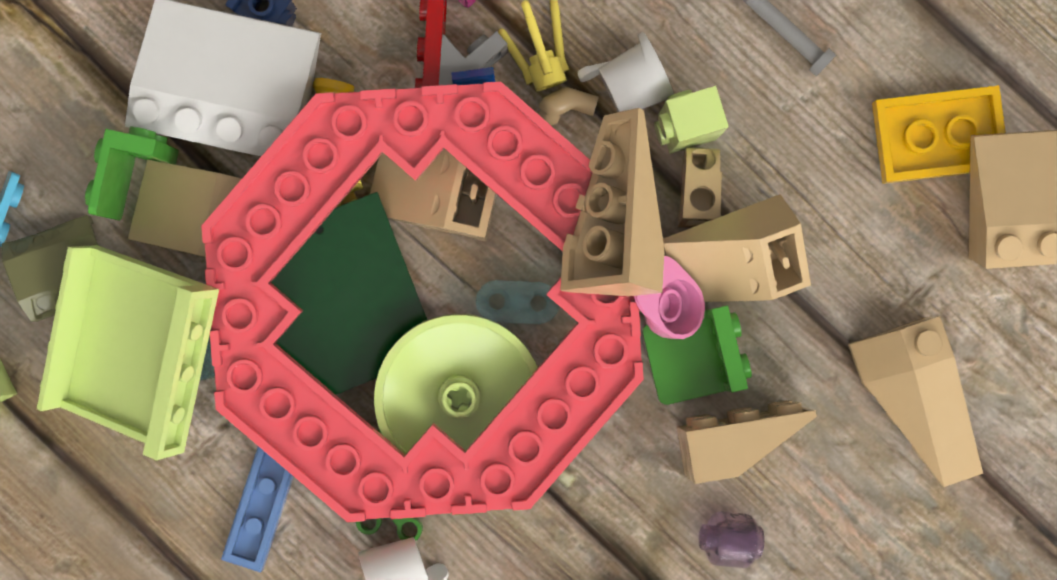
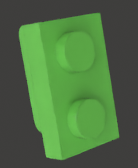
(116, 160)
(700, 363)

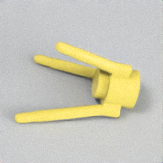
(545, 69)

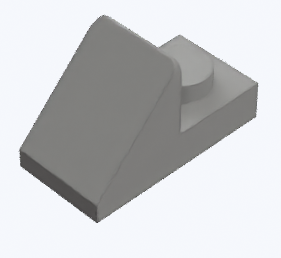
(482, 54)

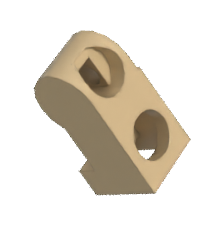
(700, 187)

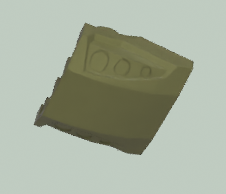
(37, 263)

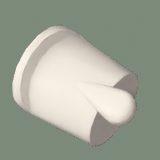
(633, 77)
(399, 562)

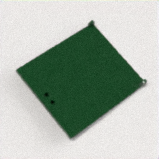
(351, 296)

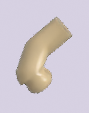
(564, 100)

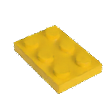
(933, 131)

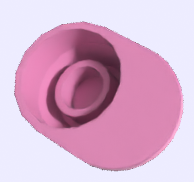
(679, 307)

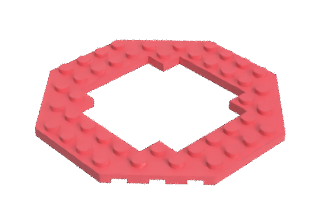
(310, 426)

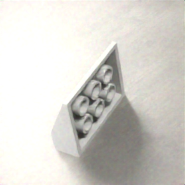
(220, 77)

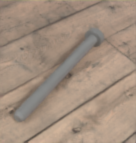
(793, 35)

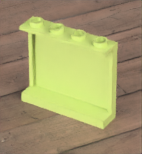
(128, 347)

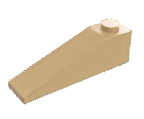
(619, 229)
(921, 391)

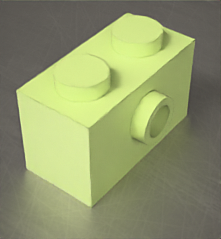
(690, 119)

